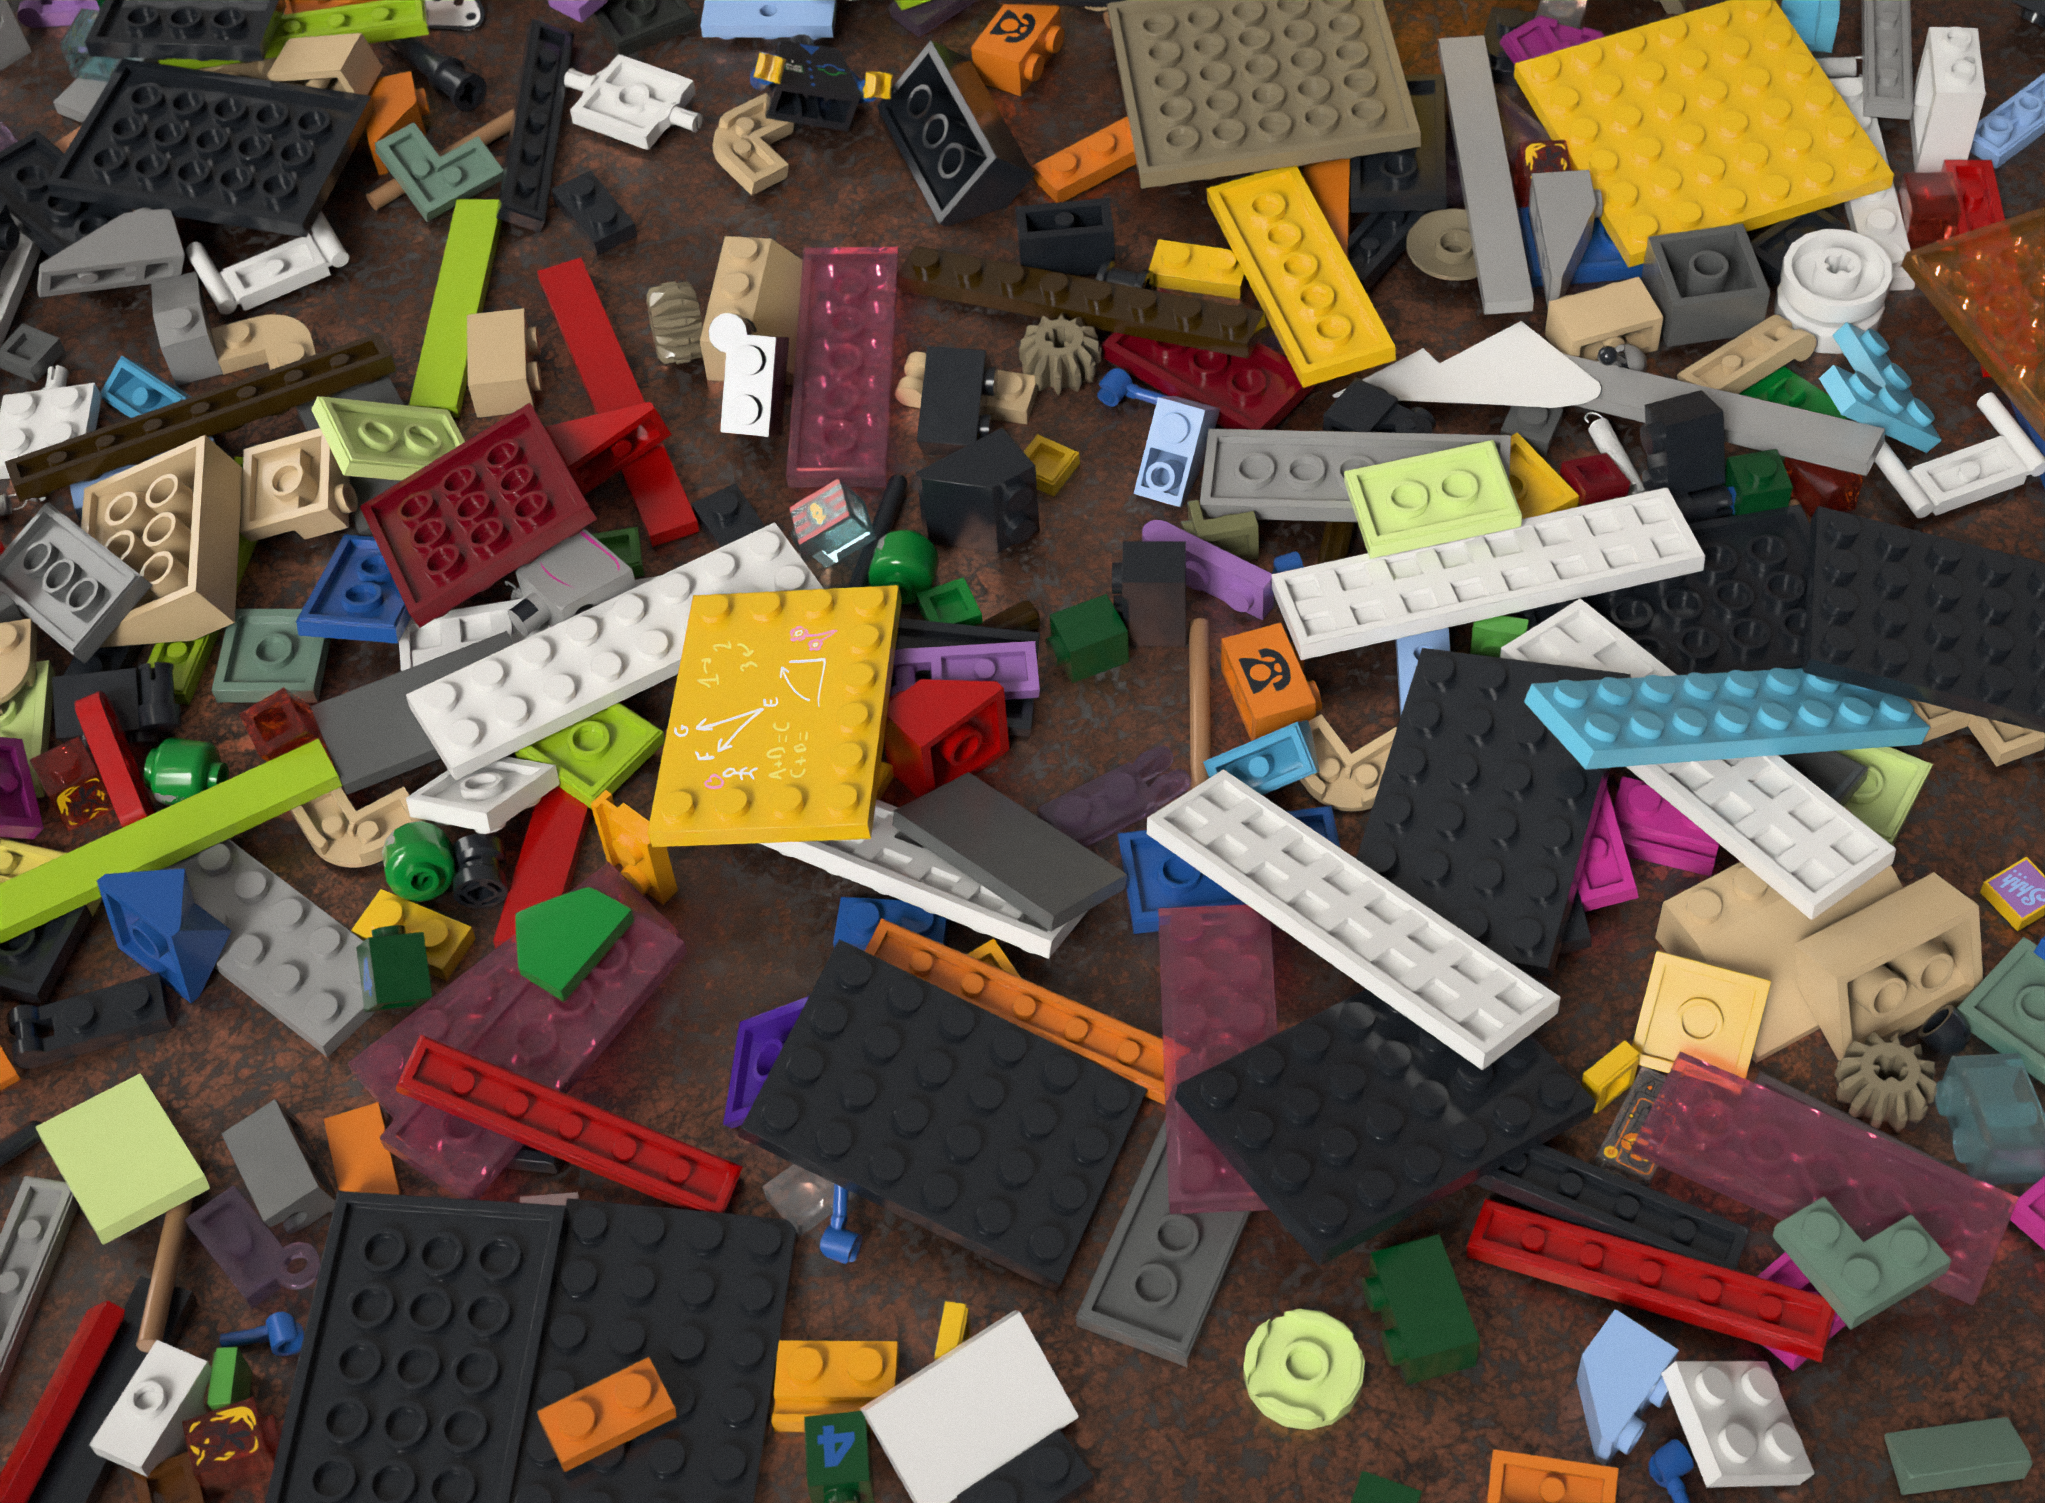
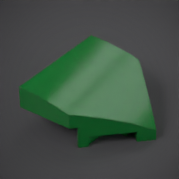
(567, 938)

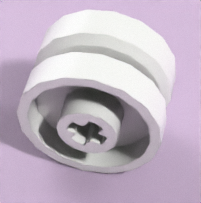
(1833, 281)

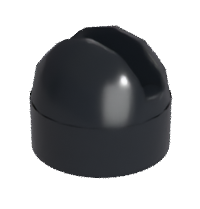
(1946, 1031)

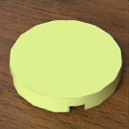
(1304, 1369)

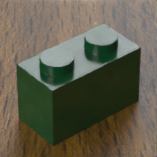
(1422, 1310)

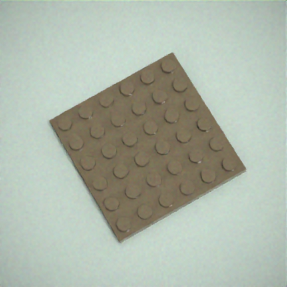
(1257, 85)

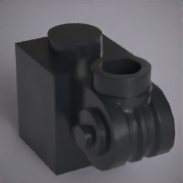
(1374, 410)

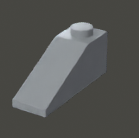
(1562, 225)
(122, 253)
(184, 328)

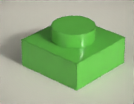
(1494, 633)

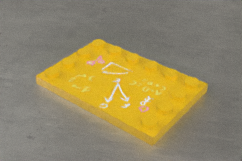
(778, 718)

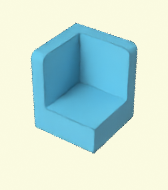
(1814, 21)

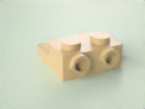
(294, 487)

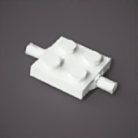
(633, 101)
(46, 417)

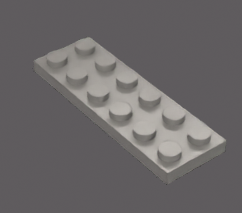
(1303, 471)
(280, 946)

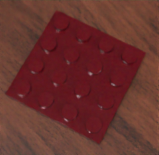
(476, 515)

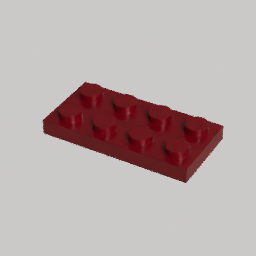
(1248, 391)

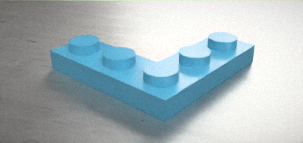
(1878, 390)

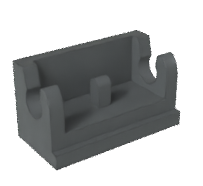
(280, 1168)

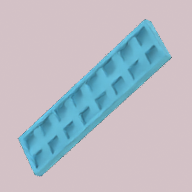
(1718, 717)

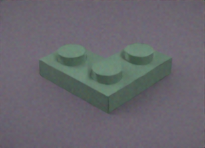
(433, 180)
(1859, 1275)

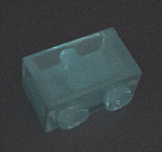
(1994, 1118)

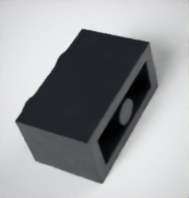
(1066, 236)
(955, 399)
(1152, 592)

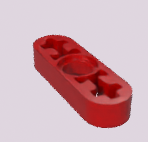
(114, 758)

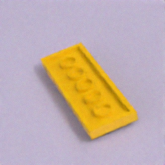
(1300, 275)

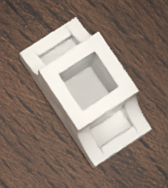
(150, 1412)

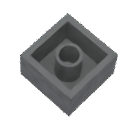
(1705, 284)

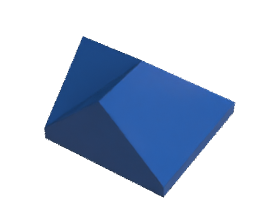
(164, 927)

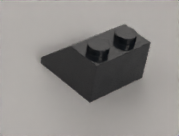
(980, 496)

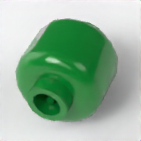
(906, 561)
(183, 769)
(418, 861)

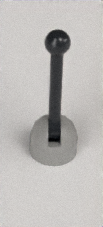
(1631, 358)

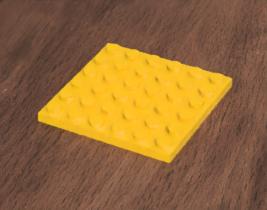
(1703, 124)

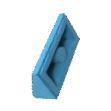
(138, 389)
(1271, 759)

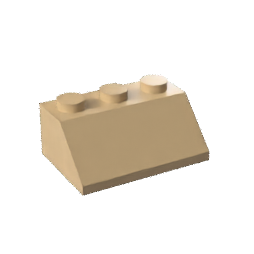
(760, 284)
(1891, 963)

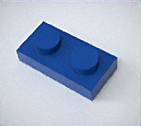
(860, 917)

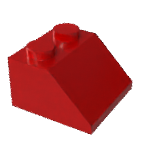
(944, 731)

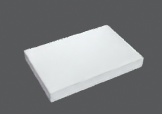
(970, 1411)

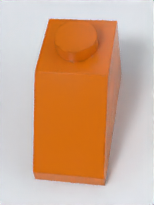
(396, 106)

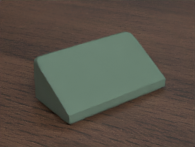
(1957, 1455)

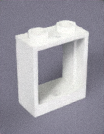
(1946, 97)

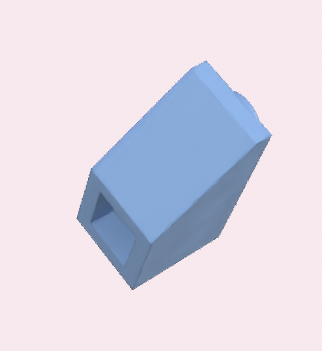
(1175, 449)
(1619, 1382)

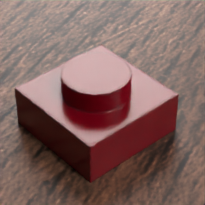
(1595, 478)

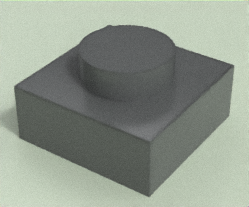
(30, 352)
(1535, 425)

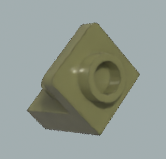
(1229, 532)

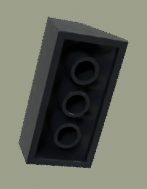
(954, 137)

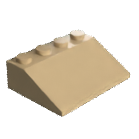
(178, 530)
(1753, 929)

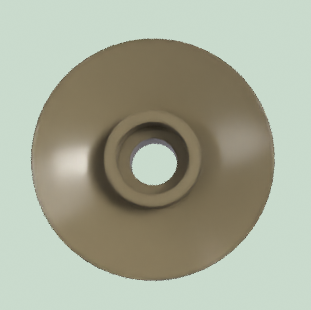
(1443, 245)

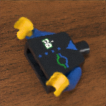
(814, 84)

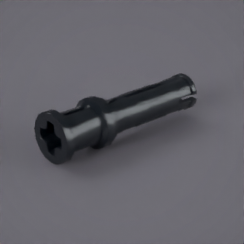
(444, 73)

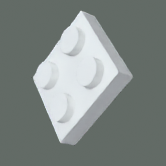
(484, 797)
(1737, 1423)

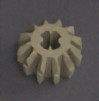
(675, 322)
(1060, 353)
(1885, 1081)

